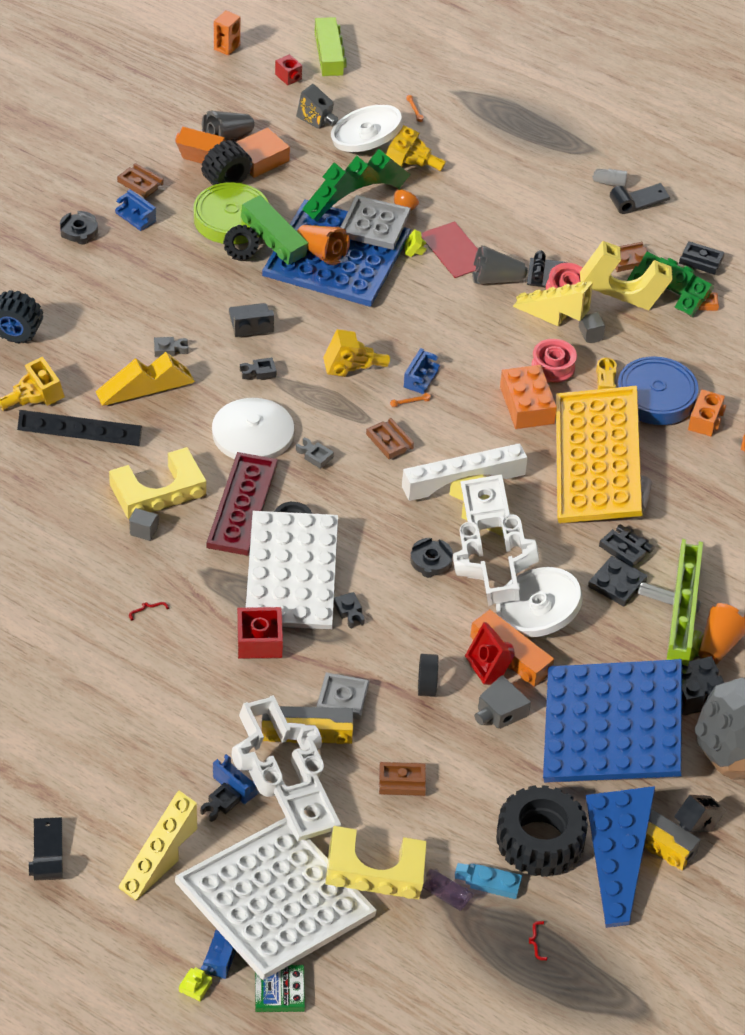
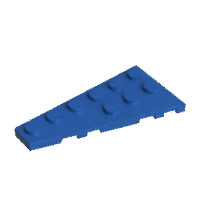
(618, 838)

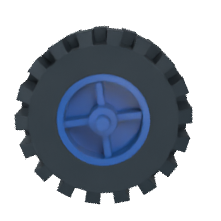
(19, 316)

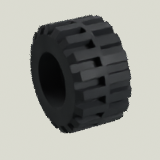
(226, 163)

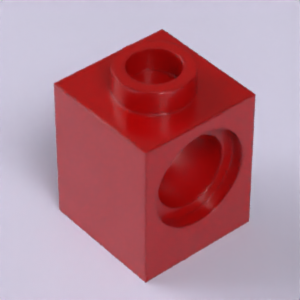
(288, 69)

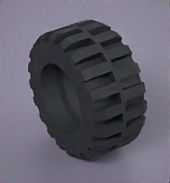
(535, 854)

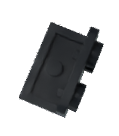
(251, 319)

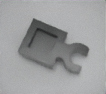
(168, 345)
(315, 454)

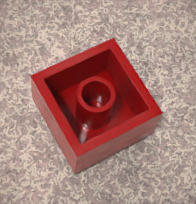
(259, 632)

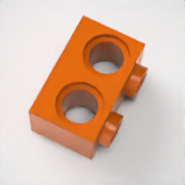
(227, 32)
(707, 412)

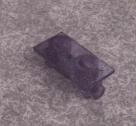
(447, 889)

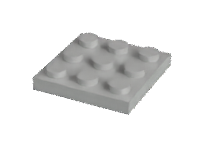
(375, 222)

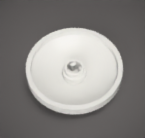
(366, 128)
(253, 428)
(546, 603)

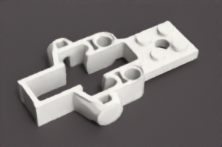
(489, 514)
(295, 798)

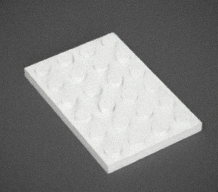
(293, 566)

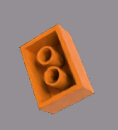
(528, 396)

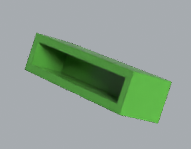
(274, 230)

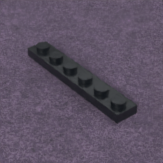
(79, 427)

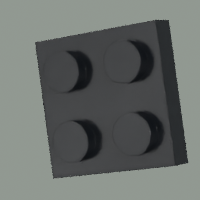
(617, 581)

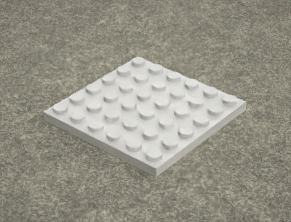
(273, 898)

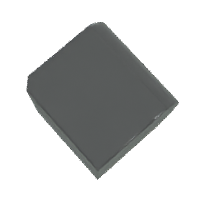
(592, 327)
(143, 524)

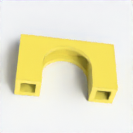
(639, 292)
(188, 485)
(348, 871)

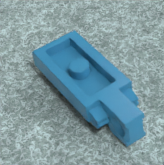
(489, 879)

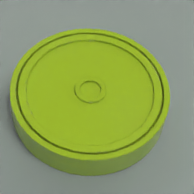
(220, 209)

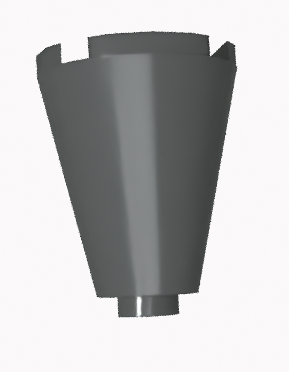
(227, 124)
(497, 267)

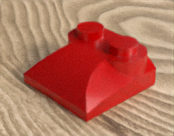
(489, 654)

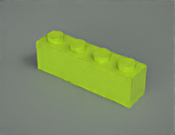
(329, 46)

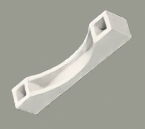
(427, 478)

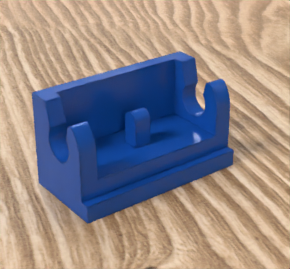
(136, 210)
(421, 371)
(235, 779)
(218, 957)

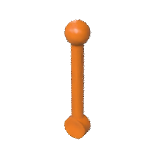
(419, 118)
(426, 397)

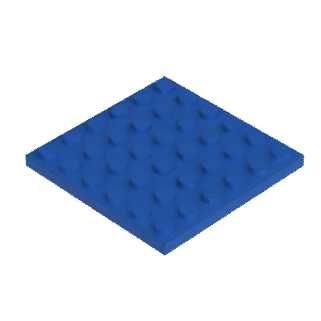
(353, 279)
(613, 721)

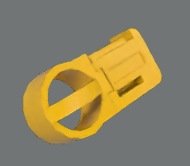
(606, 377)

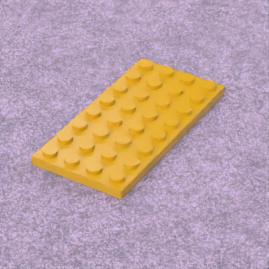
(598, 455)

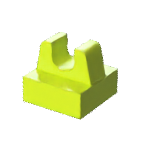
(414, 244)
(195, 984)

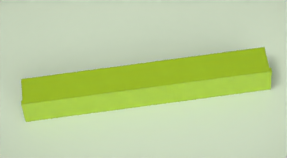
(684, 602)

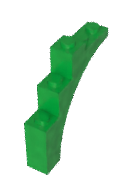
(358, 174)

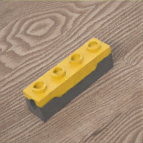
(333, 723)
(670, 841)

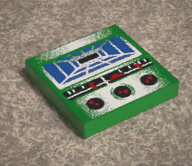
(281, 991)

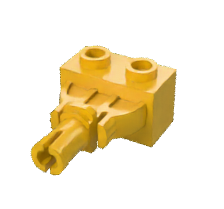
(411, 150)
(349, 354)
(35, 387)

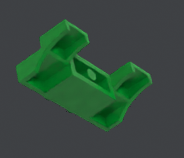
(692, 289)

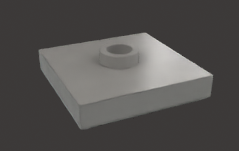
(343, 692)

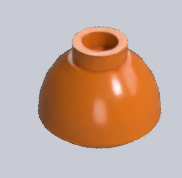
(406, 199)

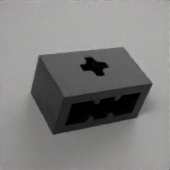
(699, 813)

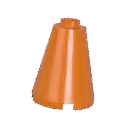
(326, 242)
(722, 632)

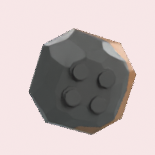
(722, 728)

